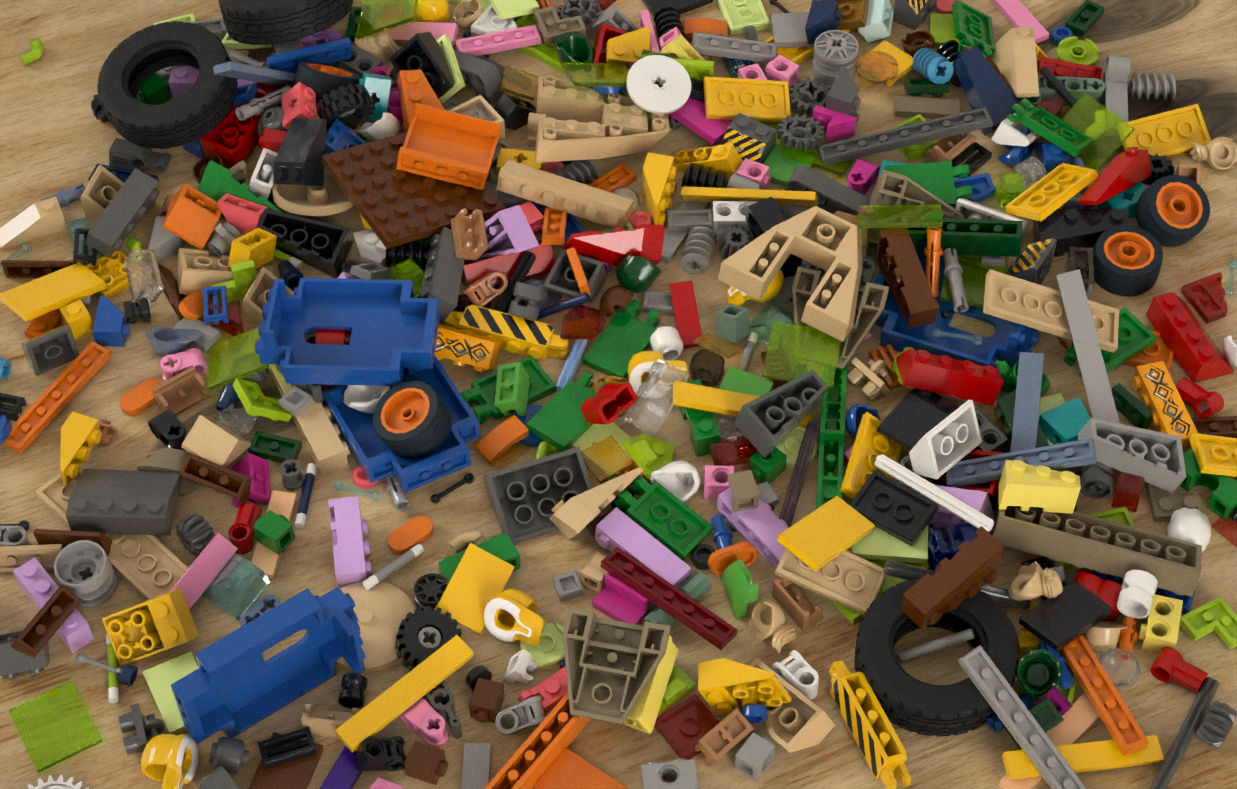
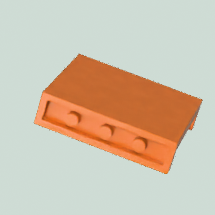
(449, 146)

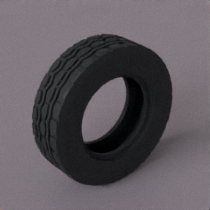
(280, 20)
(178, 120)
(920, 705)

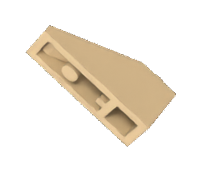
(33, 223)

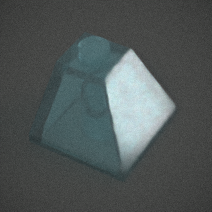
(764, 319)
(236, 586)

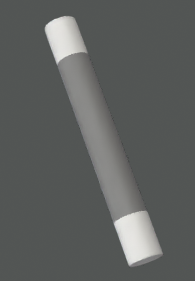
(748, 351)
(393, 566)

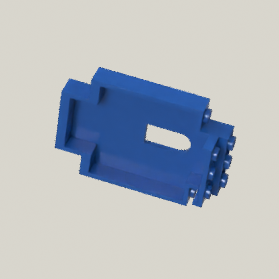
(386, 324)
(1003, 345)
(380, 462)
(240, 689)

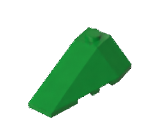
(219, 181)

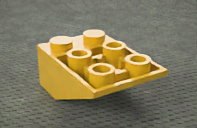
(658, 186)
(150, 627)
(736, 685)

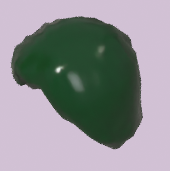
(574, 48)
(636, 273)
(1038, 672)

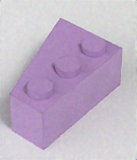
(508, 233)
(975, 499)
(348, 541)

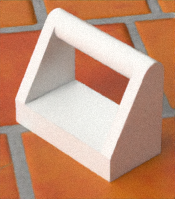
(1009, 134)

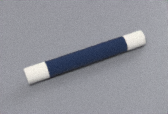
(305, 496)

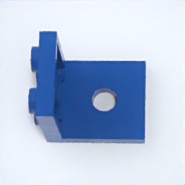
(340, 137)

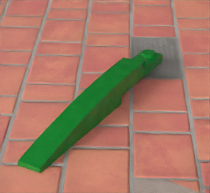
(831, 440)

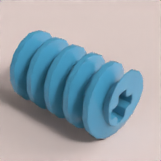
(933, 66)

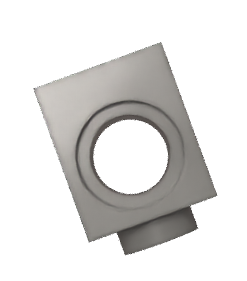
(755, 756)

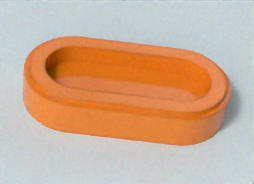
(192, 306)
(139, 398)
(410, 534)
(722, 558)

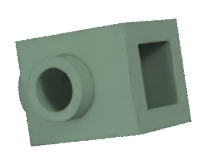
(732, 323)

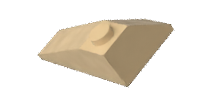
(1017, 61)
(200, 270)
(583, 508)
(798, 722)

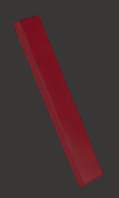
(669, 598)

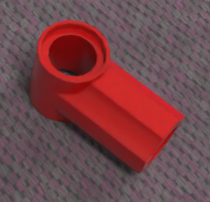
(1199, 398)
(243, 527)
(1171, 667)

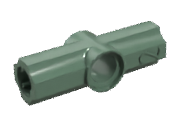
(694, 586)

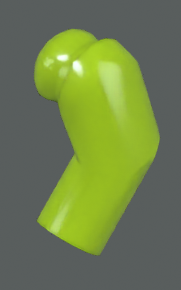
(133, 244)
(545, 449)

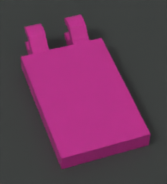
(693, 116)

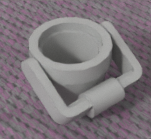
(222, 239)

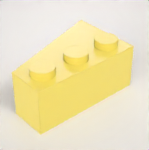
(1037, 487)

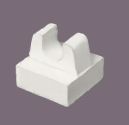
(517, 668)

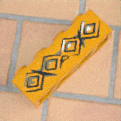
(467, 348)
(1163, 399)

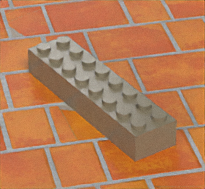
(1101, 546)

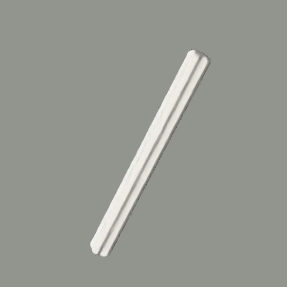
(933, 493)

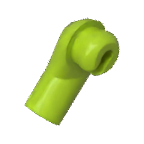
(35, 52)

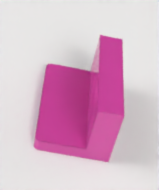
(258, 470)
(621, 602)

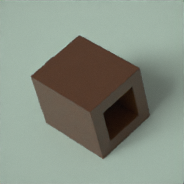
(486, 700)
(426, 763)

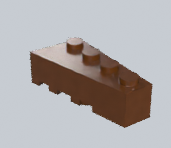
(905, 277)
(954, 580)

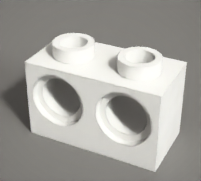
(730, 213)

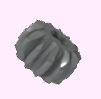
(733, 240)
(194, 533)
(1216, 724)

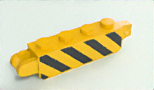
(515, 332)
(869, 725)

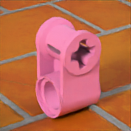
(183, 361)
(426, 723)

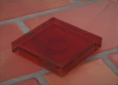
(685, 726)

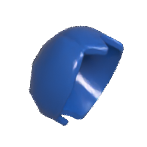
(854, 417)

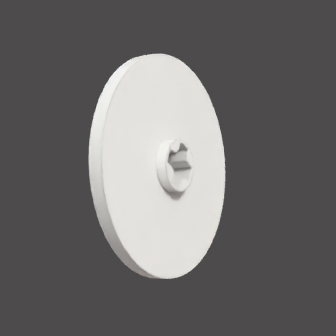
(669, 74)

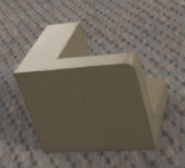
(744, 491)

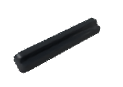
(518, 276)

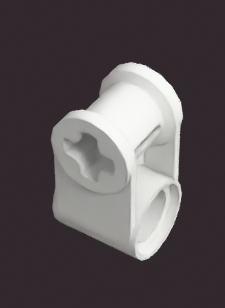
(796, 672)

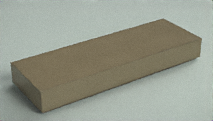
(928, 107)

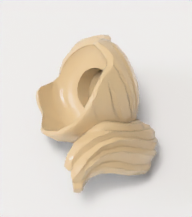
(379, 46)
(1218, 153)
(1034, 582)
(770, 622)

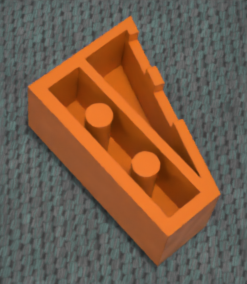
(413, 89)

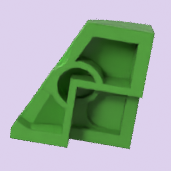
(739, 587)

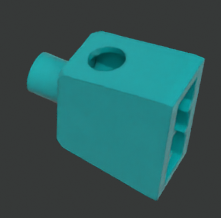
(1064, 421)

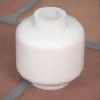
(668, 341)

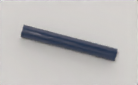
(564, 305)

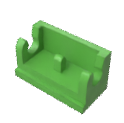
(512, 389)

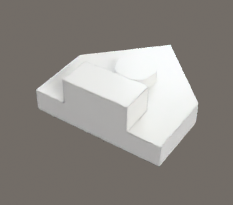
(489, 23)
(370, 247)

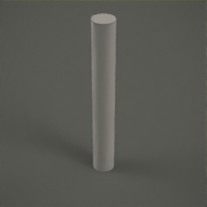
(936, 644)

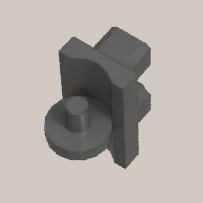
(135, 721)

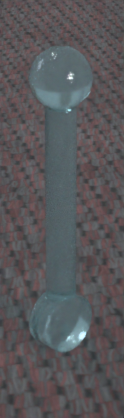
(25, 248)
(1233, 265)
(976, 339)
(338, 486)

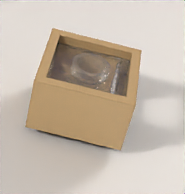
(480, 108)

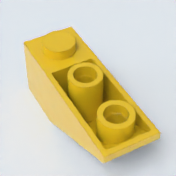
(720, 158)
(77, 440)

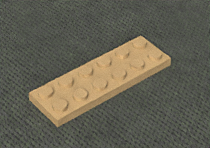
(1043, 308)

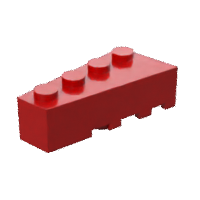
(232, 137)

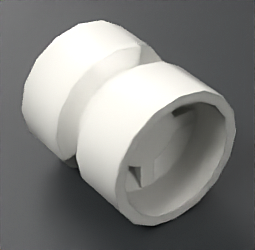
(1137, 593)

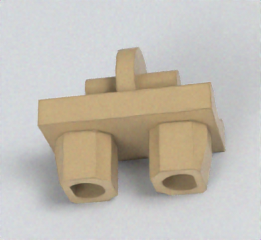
(875, 385)

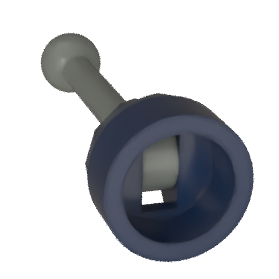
(125, 674)

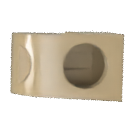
(532, 127)
(594, 573)

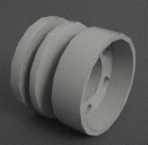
(832, 52)
(86, 572)

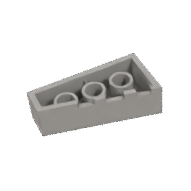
(1138, 452)

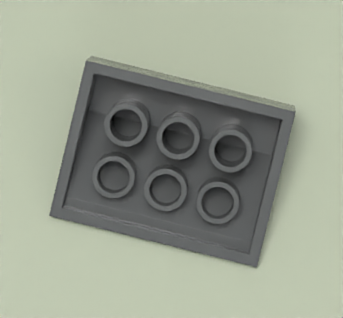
(528, 492)
(124, 502)

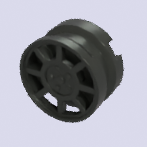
(429, 590)

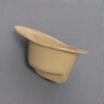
(1103, 635)

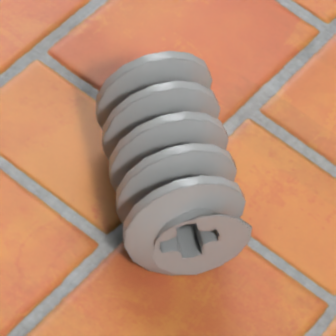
(1152, 85)
(698, 249)

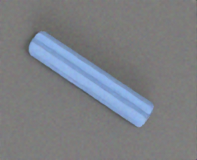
(572, 362)

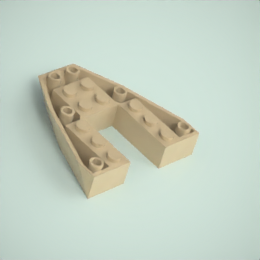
(591, 123)
(820, 240)

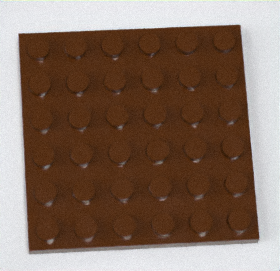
(398, 202)

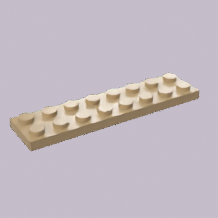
(135, 557)

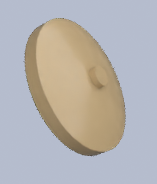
(312, 199)
(379, 619)

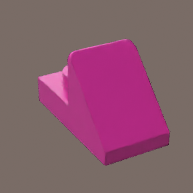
(836, 124)

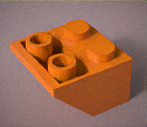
(192, 216)

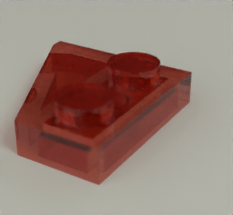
(1207, 297)

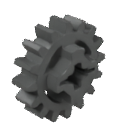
(585, 8)
(808, 94)
(800, 132)

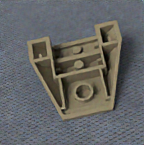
(900, 190)
(868, 309)
(609, 663)

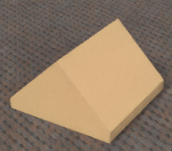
(99, 192)
(258, 295)
(214, 442)

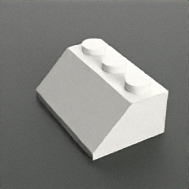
(974, 210)
(947, 442)

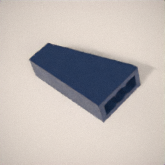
(984, 86)

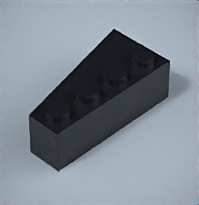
(1077, 227)
(309, 240)

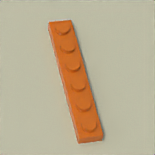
(57, 396)
(1104, 696)

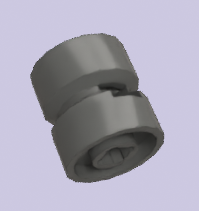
(528, 293)
(1097, 480)

